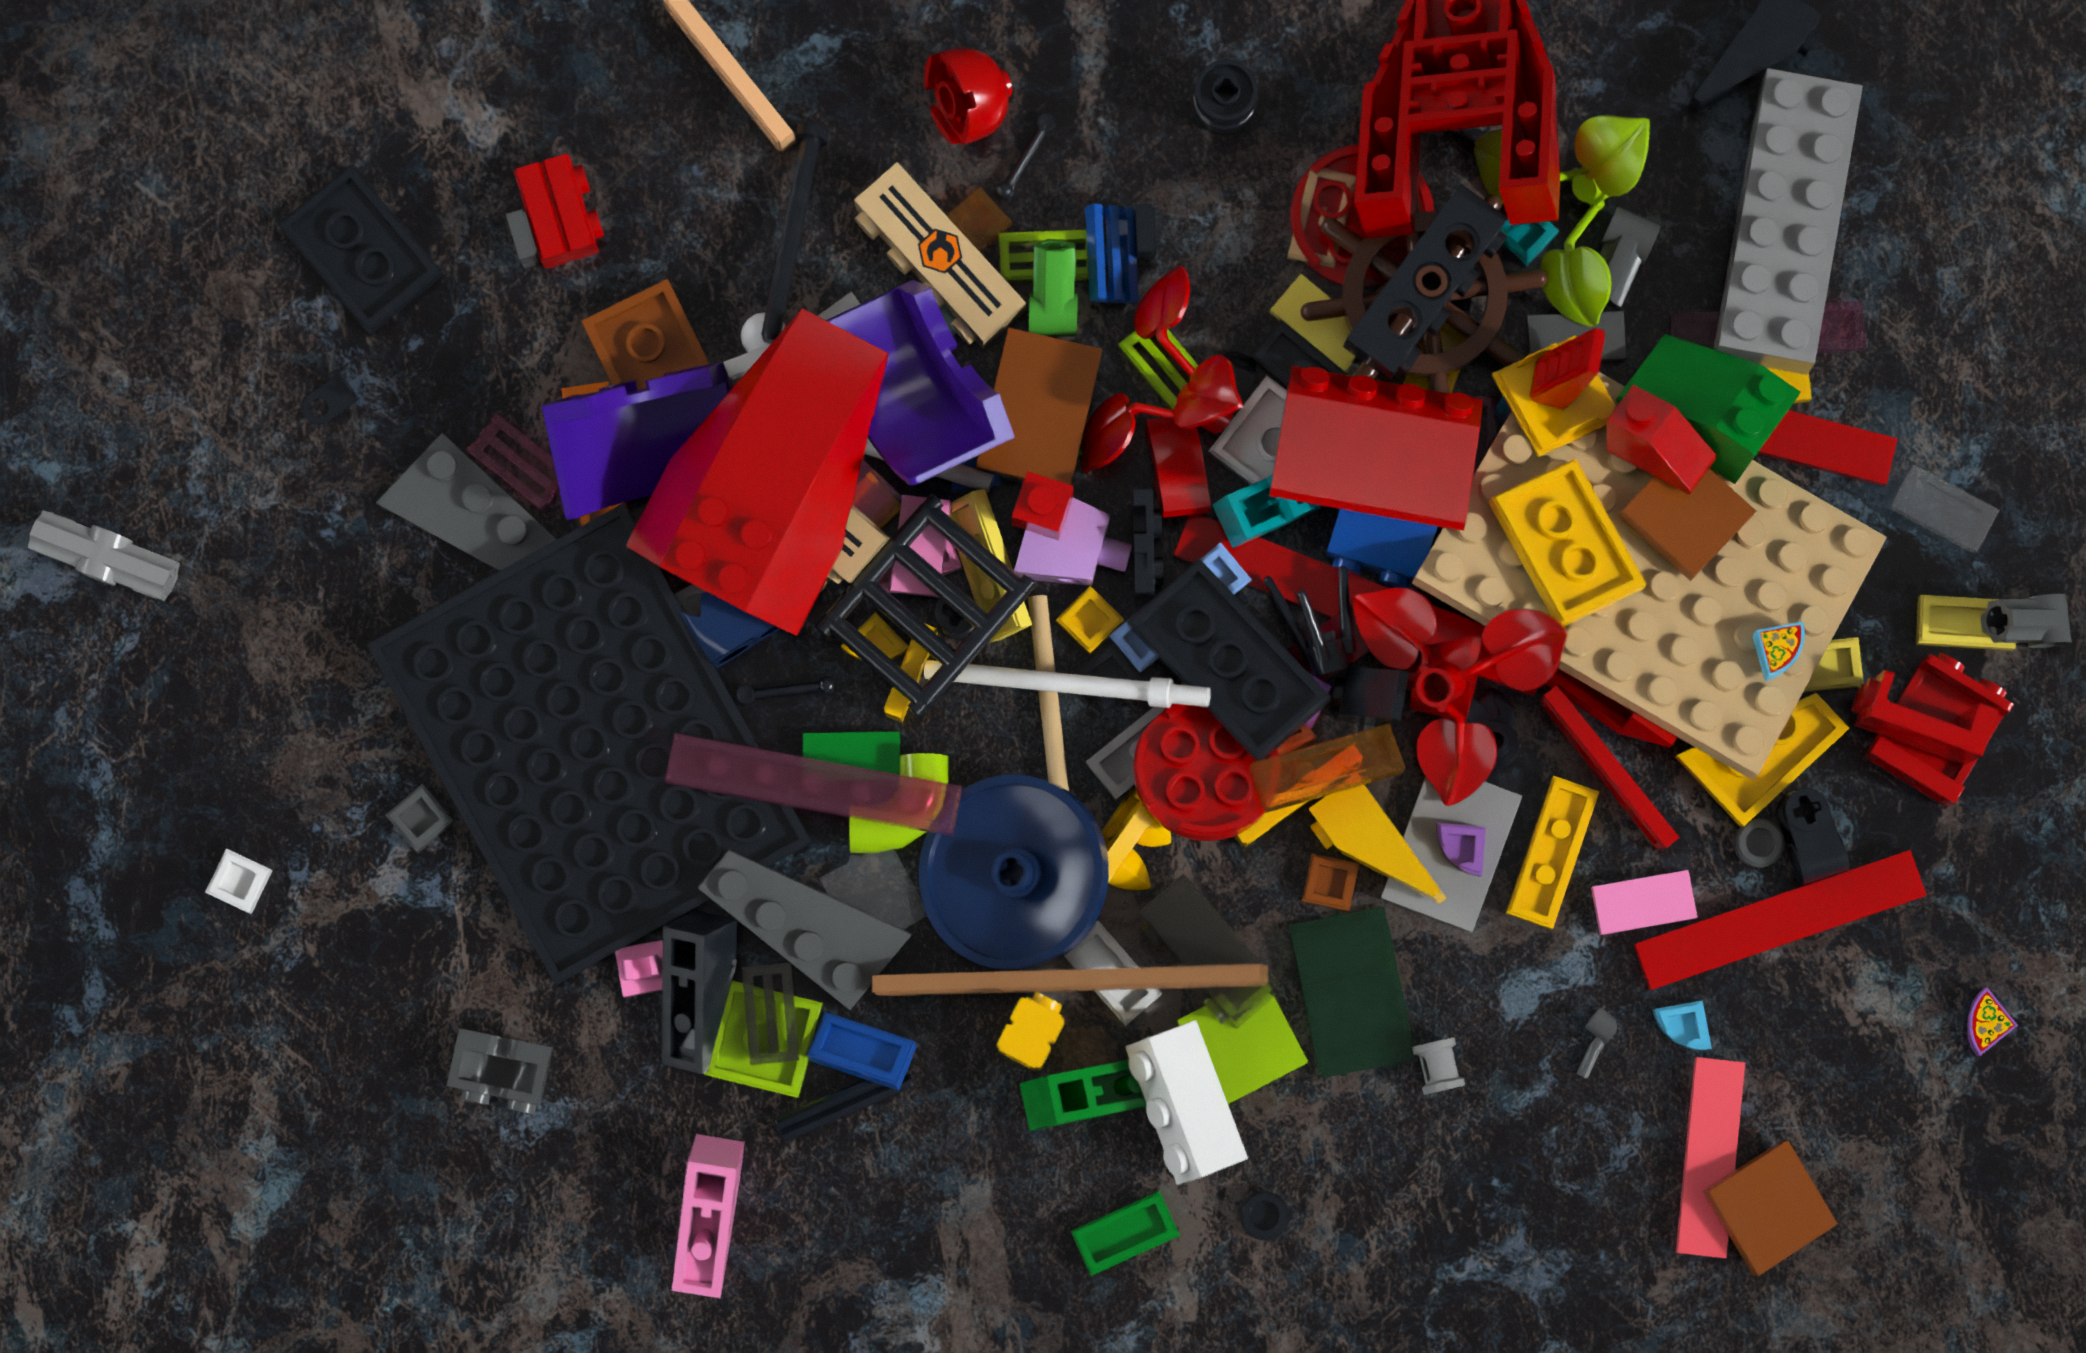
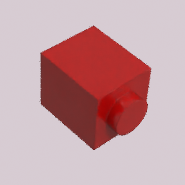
(1042, 505)

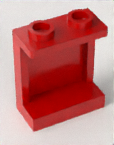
(1943, 693)
(1952, 742)

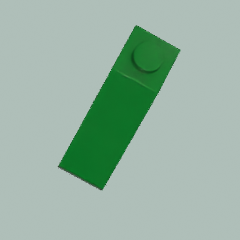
(1081, 1095)

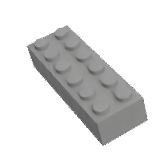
(1788, 220)

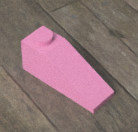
(707, 1215)

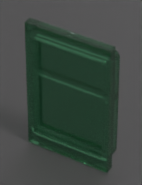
(1352, 992)

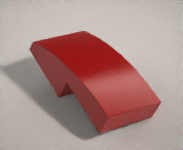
(1179, 468)

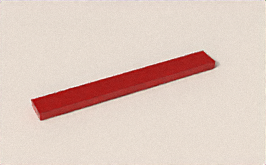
(1319, 580)

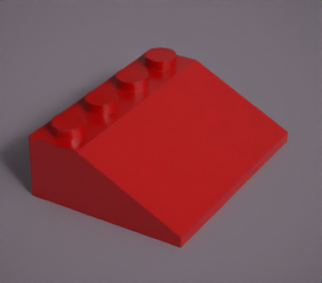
(1377, 447)

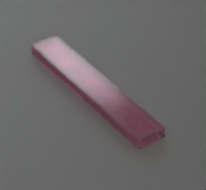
(814, 784)

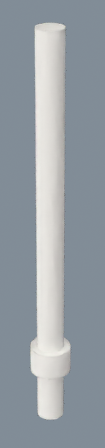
(1158, 692)

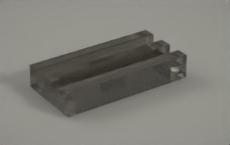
(774, 1054)

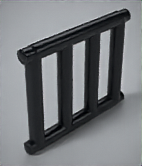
(952, 660)

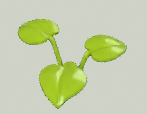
(1612, 162)

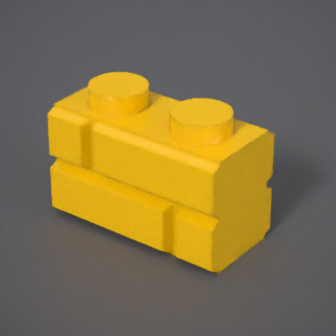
(1033, 1028)

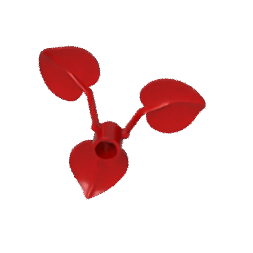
(1203, 402)
(1522, 645)

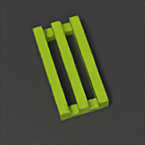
(1029, 238)
(1146, 371)

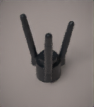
(1323, 650)

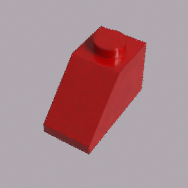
(1658, 440)
(1460, 652)

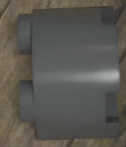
(500, 1068)

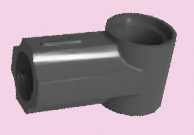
(1624, 249)
(2035, 620)

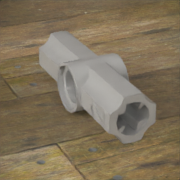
(103, 555)

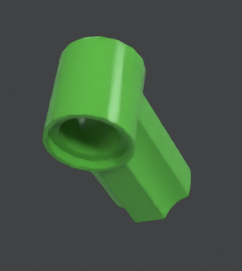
(1053, 297)

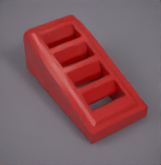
(1567, 370)

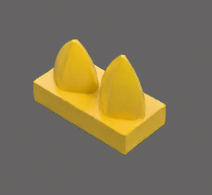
(1124, 829)

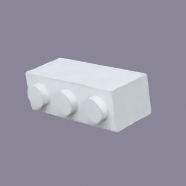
(1186, 1103)

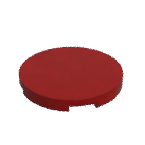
(1329, 195)
(1195, 776)

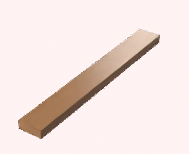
(1070, 980)

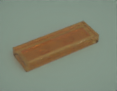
(1327, 768)

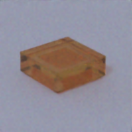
(979, 219)

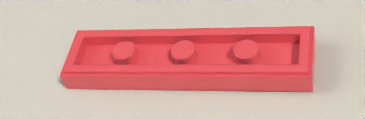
(1709, 1153)

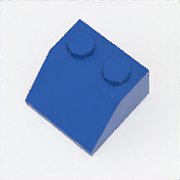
(1380, 546)

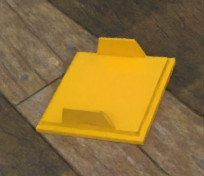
(1548, 426)

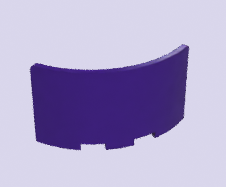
(928, 405)
(621, 439)

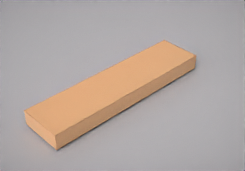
(731, 73)

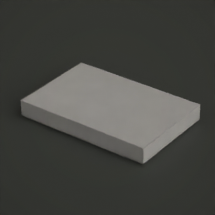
(1465, 893)

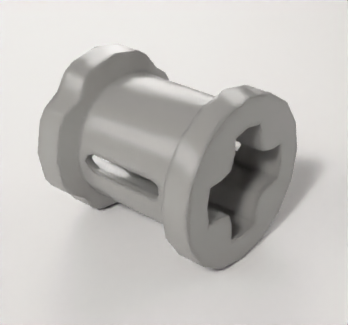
(1438, 1066)

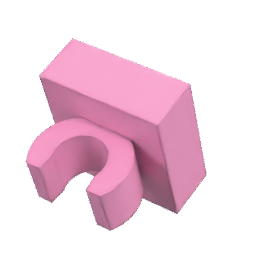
(641, 968)

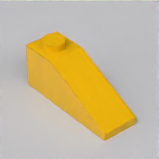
(1366, 835)

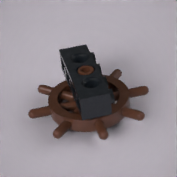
(1423, 291)

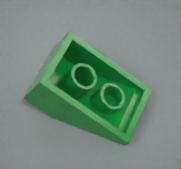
(1720, 395)

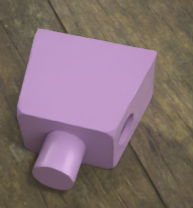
(1076, 553)

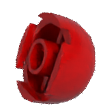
(969, 93)

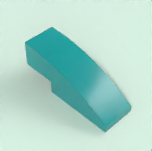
(1254, 512)

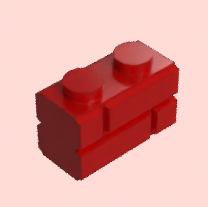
(558, 211)

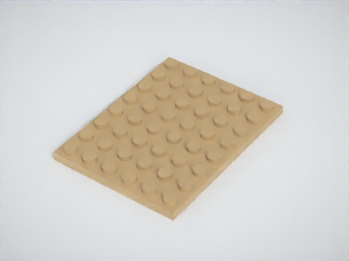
(1678, 645)

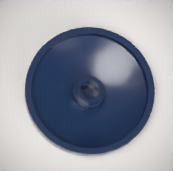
(1017, 874)

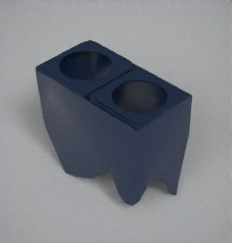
(725, 629)

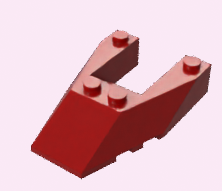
(1454, 71)

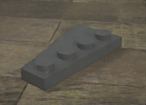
(464, 507)
(809, 928)

